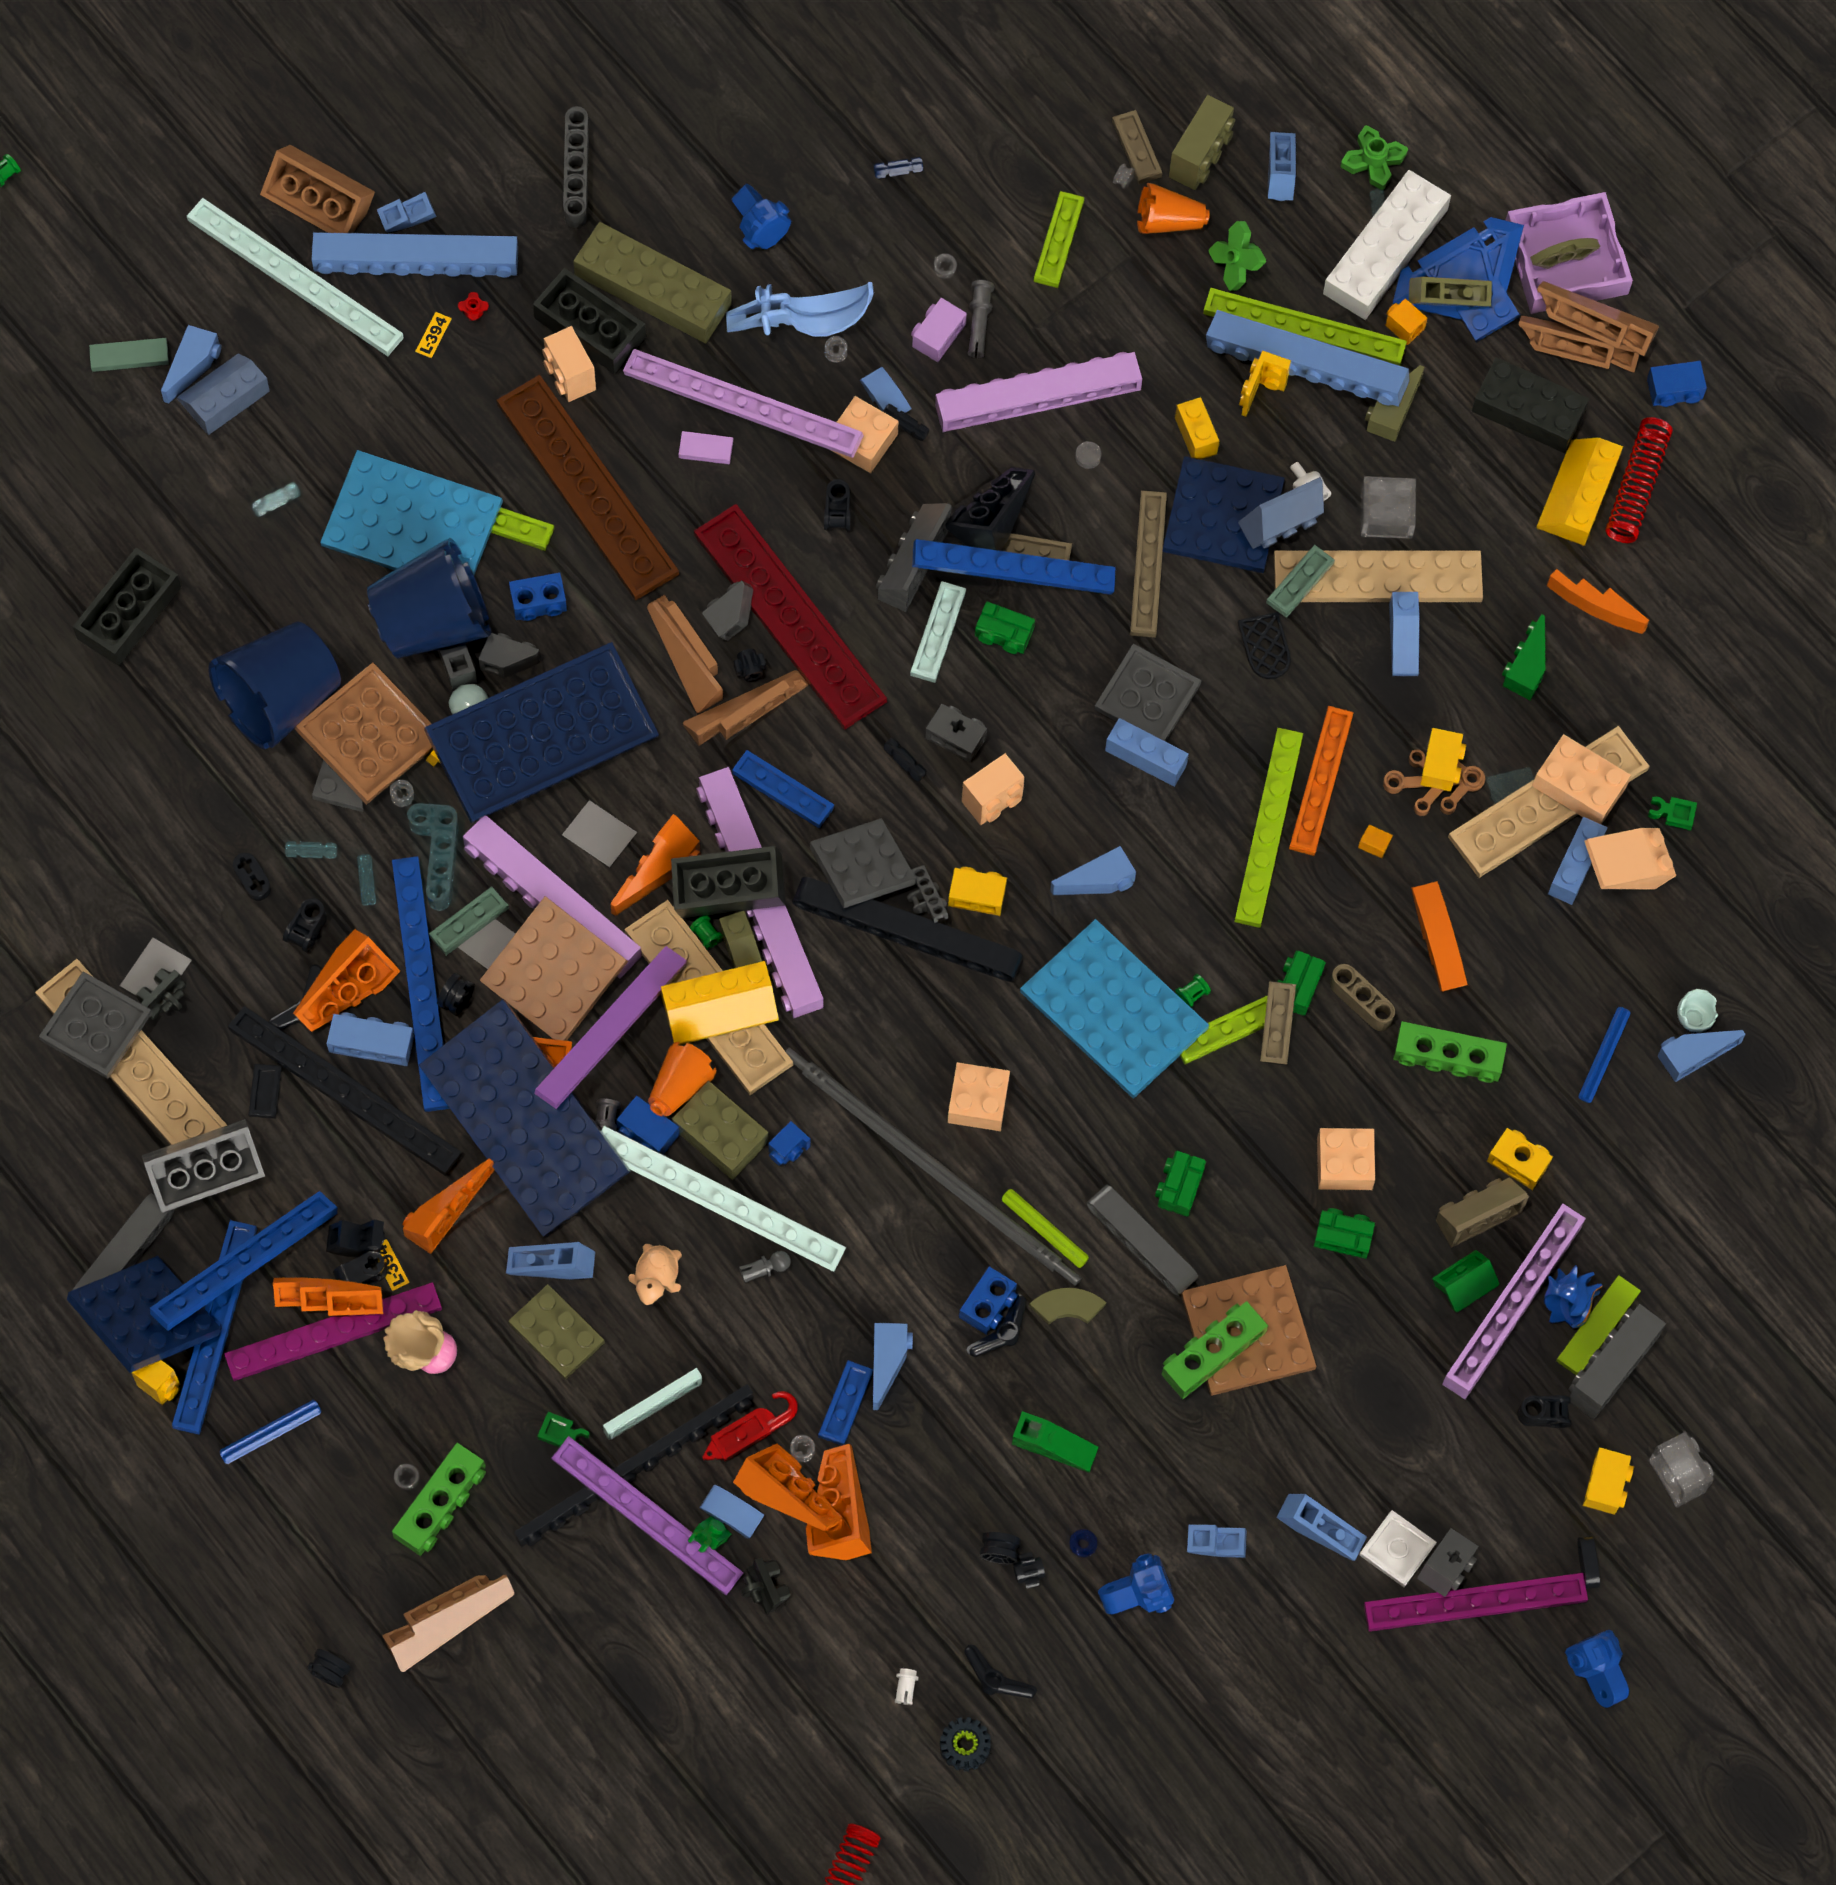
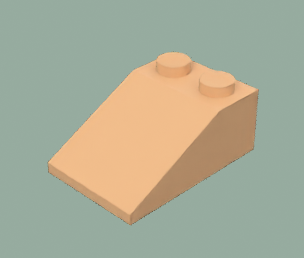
(1631, 859)

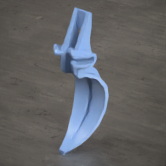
(811, 315)

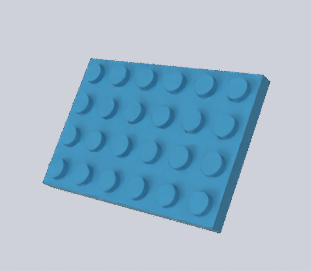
(400, 512)
(1114, 1008)

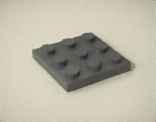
(1148, 693)
(862, 863)
(95, 1025)

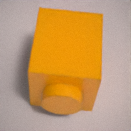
(1405, 321)

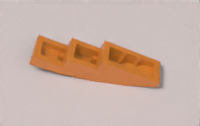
(1606, 606)
(1439, 936)
(328, 1294)

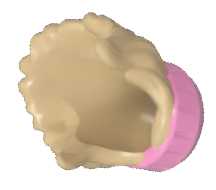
(419, 1343)

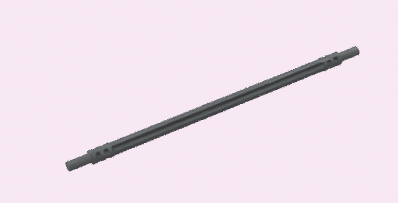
(933, 1167)

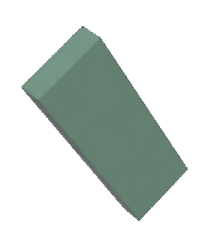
(129, 354)
(1300, 581)
(468, 921)

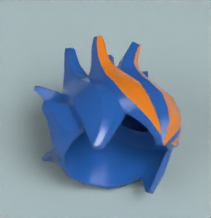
(1570, 1297)

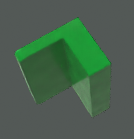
(1467, 1280)

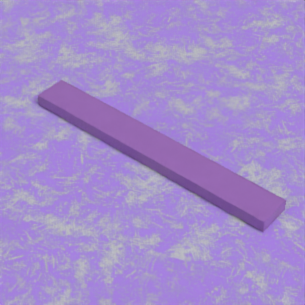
(610, 1027)
(645, 1515)

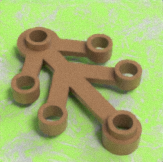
(1433, 793)

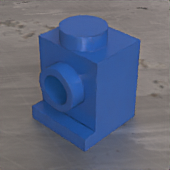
(788, 1144)

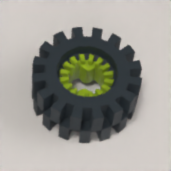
(972, 1731)

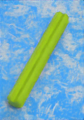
(1045, 1228)

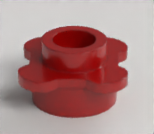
(473, 313)

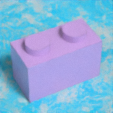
(938, 329)

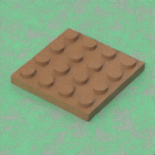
(367, 733)
(553, 970)
(1275, 1355)

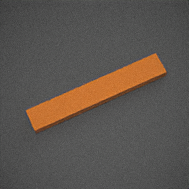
(1321, 780)

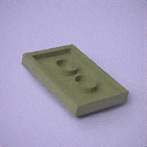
(556, 1331)

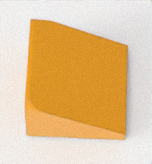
(1375, 841)

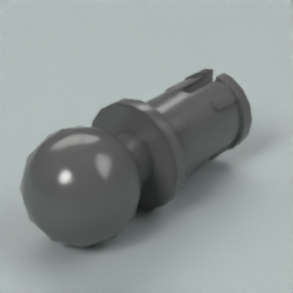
(778, 1261)

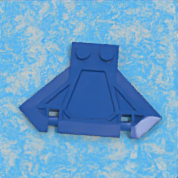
(1472, 260)

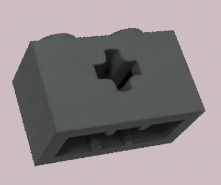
(964, 742)
(1448, 1562)

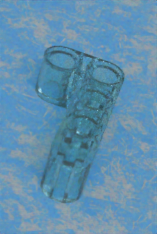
(438, 857)

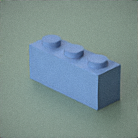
(1146, 752)
(1575, 863)
(370, 1039)

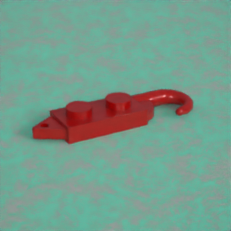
(749, 1430)

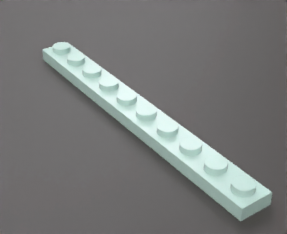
(295, 277)
(726, 1201)

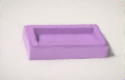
(705, 447)

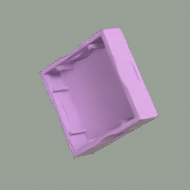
(1597, 276)

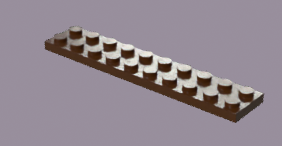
(587, 487)

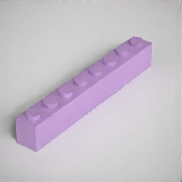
(1038, 391)
(534, 881)
(1513, 1301)

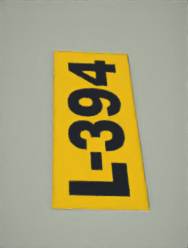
(433, 335)
(395, 1277)

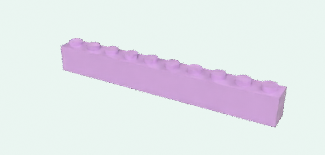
(773, 923)

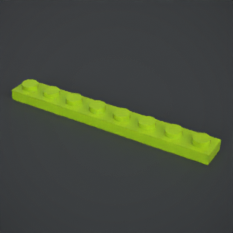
(1317, 328)
(1268, 827)

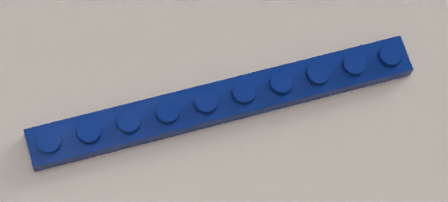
(419, 971)

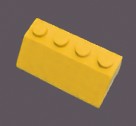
(1579, 488)
(719, 1003)

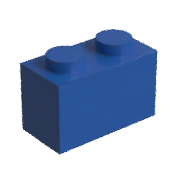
(1676, 383)
(646, 1127)

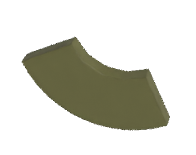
(1569, 250)
(1067, 1303)

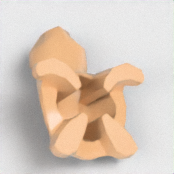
(655, 1272)

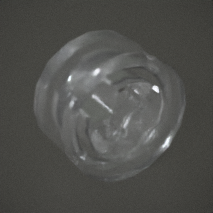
(1124, 176)
(937, 264)
(836, 357)
(398, 785)
(806, 1440)
(399, 1473)

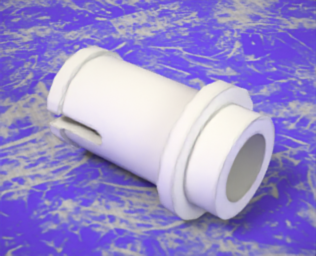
(906, 1686)

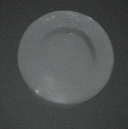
(1088, 455)

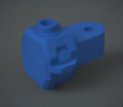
(762, 219)
(1144, 1587)
(1598, 1662)

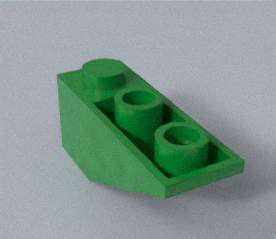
(1529, 666)
(1053, 1442)

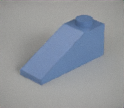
(1281, 166)
(191, 361)
(1404, 633)
(1098, 876)
(1693, 1051)
(552, 1261)
(890, 1352)
(1321, 1525)

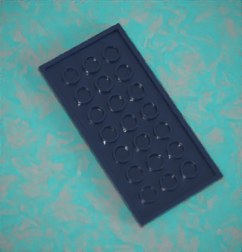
(541, 732)
(543, 1154)

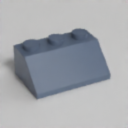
(224, 393)
(1284, 514)

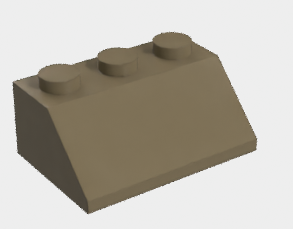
(1481, 1210)

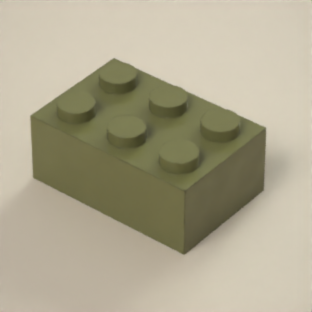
(1202, 143)
(720, 1130)

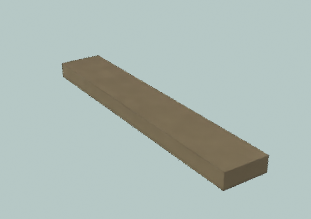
(1148, 564)

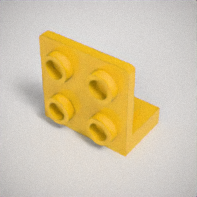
(1267, 370)

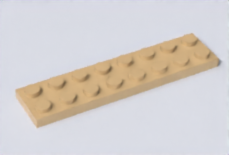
(1376, 574)
(1531, 814)
(750, 1052)

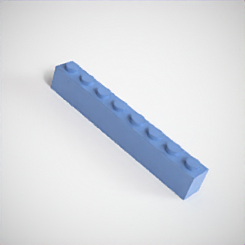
(415, 254)
(1309, 358)

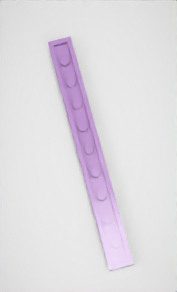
(743, 403)

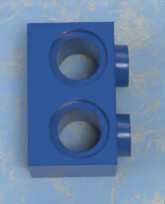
(536, 590)
(983, 1298)

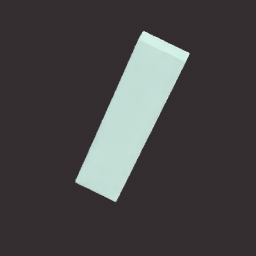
(938, 632)
(652, 1404)

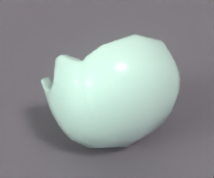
(466, 696)
(1697, 1010)

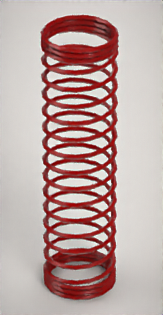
(1647, 433)
(863, 1835)

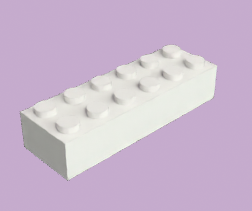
(1386, 244)

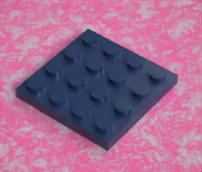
(1208, 509)
(121, 1317)

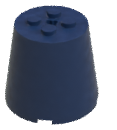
(429, 603)
(275, 682)

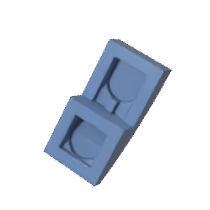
(403, 215)
(884, 390)
(732, 1511)
(1217, 1541)

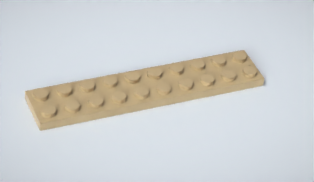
(146, 1076)

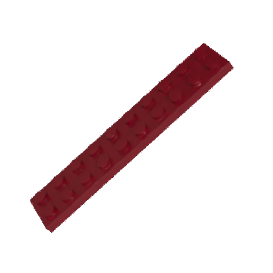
(791, 617)

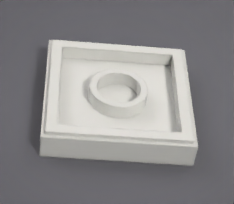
(1397, 1548)

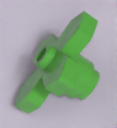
(1374, 157)
(1237, 255)

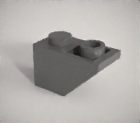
(731, 611)
(506, 657)
(457, 665)

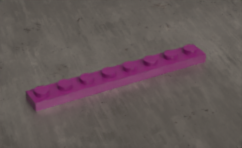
(327, 1333)
(1475, 1602)

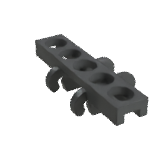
(925, 893)

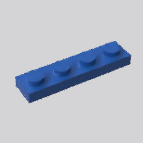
(783, 789)

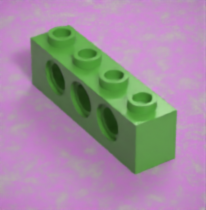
(1464, 1046)
(1186, 1380)
(457, 1461)

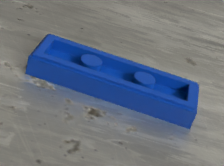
(845, 1403)

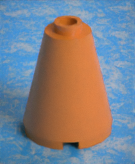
(1169, 211)
(680, 1078)

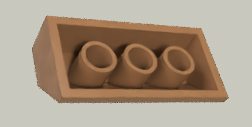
(316, 191)

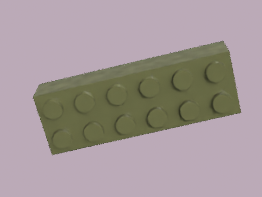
(652, 282)

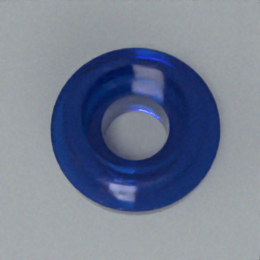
(1083, 1534)

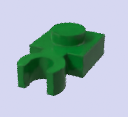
(1678, 812)
(557, 1429)
(710, 1534)

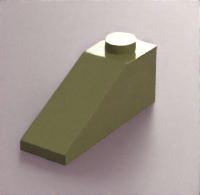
(1450, 292)
(1388, 419)
(739, 940)

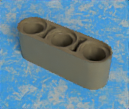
(1364, 1009)

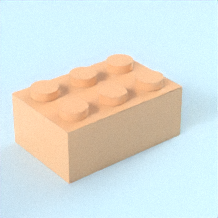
(1581, 780)

